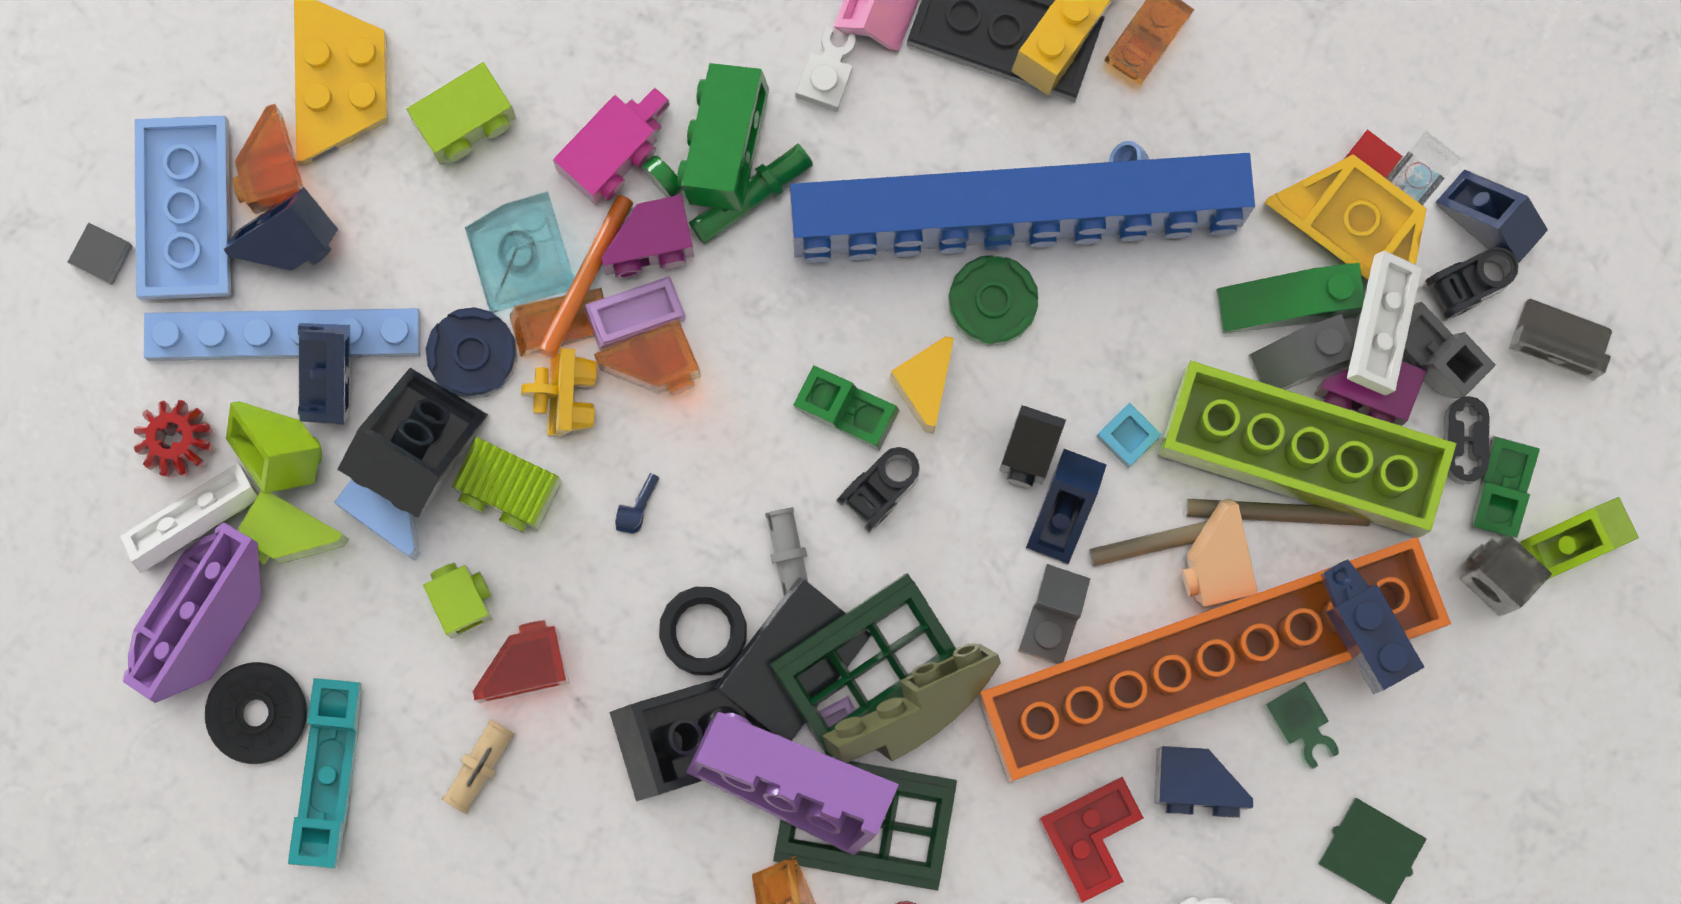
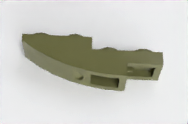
(931, 701)

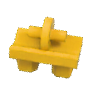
(564, 374)

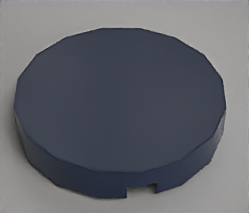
(471, 353)

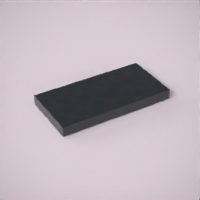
(990, 36)

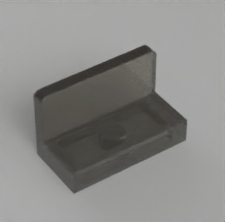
(1562, 340)

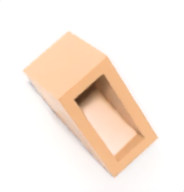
(1220, 559)

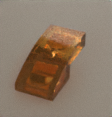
(1148, 37)

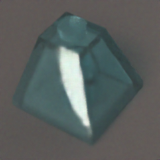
(520, 253)

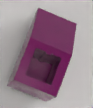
(650, 236)
(1391, 408)

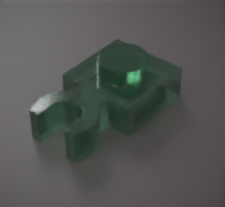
(1299, 717)

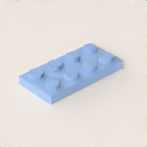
(182, 207)

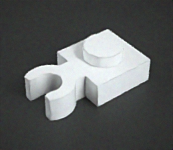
(826, 76)

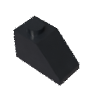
(1031, 446)

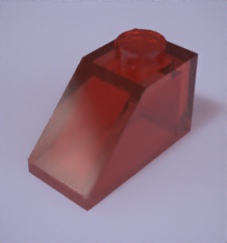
(524, 664)

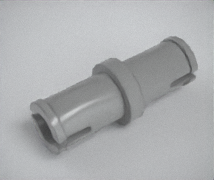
(786, 547)

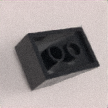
(411, 442)
(664, 734)

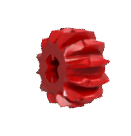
(169, 423)

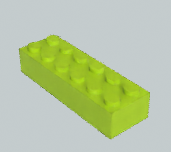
(1307, 449)

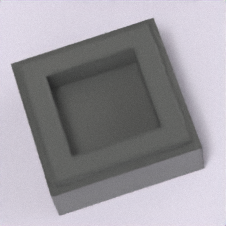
(99, 253)

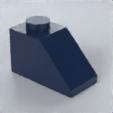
(1493, 213)
(285, 234)
(1066, 505)

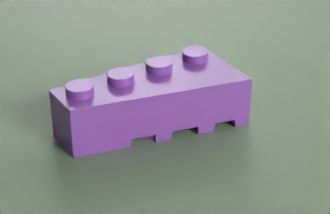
(793, 782)

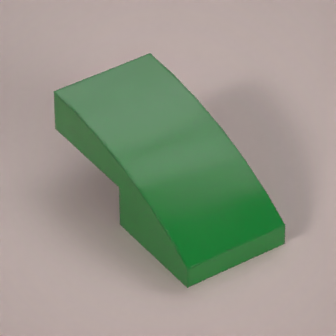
(846, 407)
(1504, 487)

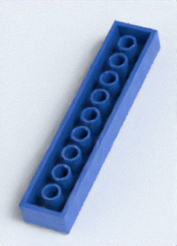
(1021, 206)

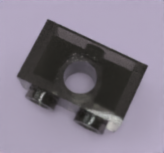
(1503, 574)

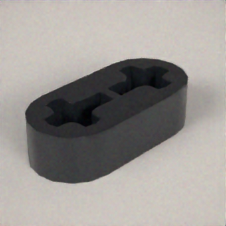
(1477, 440)

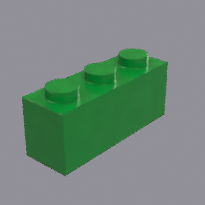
(723, 136)

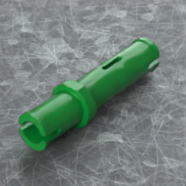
(761, 186)

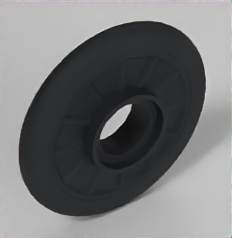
(284, 720)

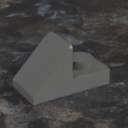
(1054, 614)

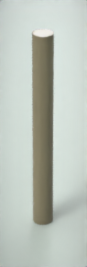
(1277, 512)

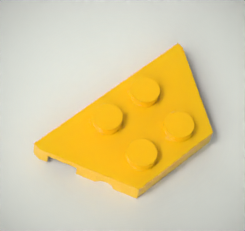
(337, 78)
(1354, 213)

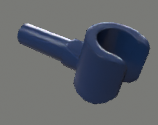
(631, 518)

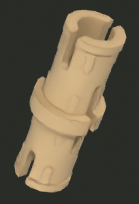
(462, 795)

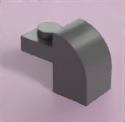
(1451, 360)

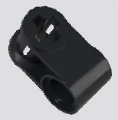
(1467, 286)
(879, 489)

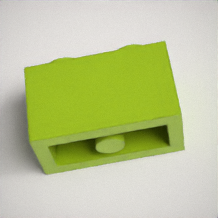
(462, 114)

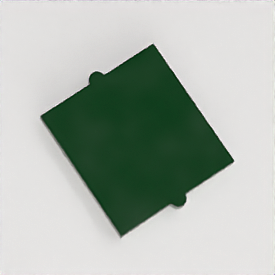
(1372, 851)

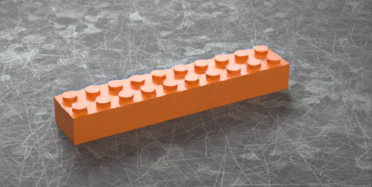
(1195, 665)

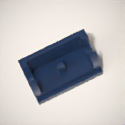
(324, 373)

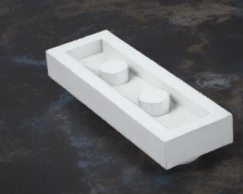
(1384, 323)
(189, 518)

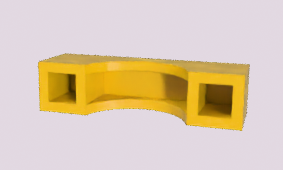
(1057, 41)

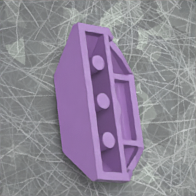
(195, 615)

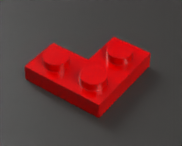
(1079, 831)

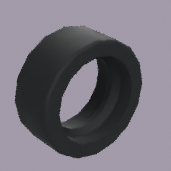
(688, 599)

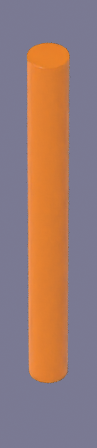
(584, 277)

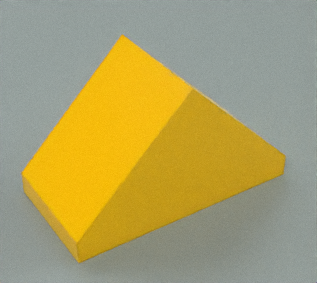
(923, 381)

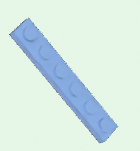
(275, 333)

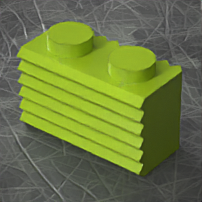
(505, 484)

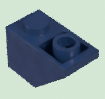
(1197, 779)

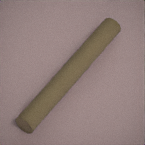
(1145, 544)

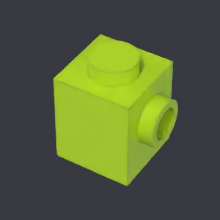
(458, 598)

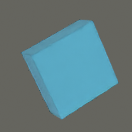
(1129, 435)

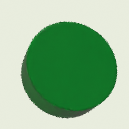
(662, 176)

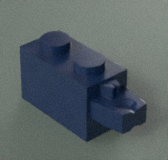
(1369, 628)

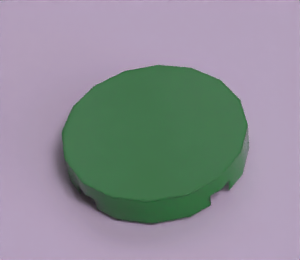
(993, 300)

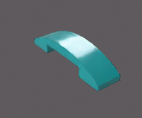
(327, 774)

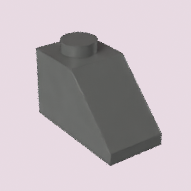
(1304, 354)

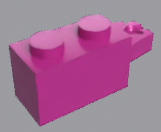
(612, 145)

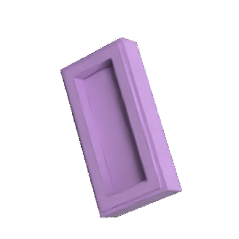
(634, 312)

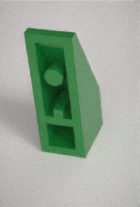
(1292, 298)

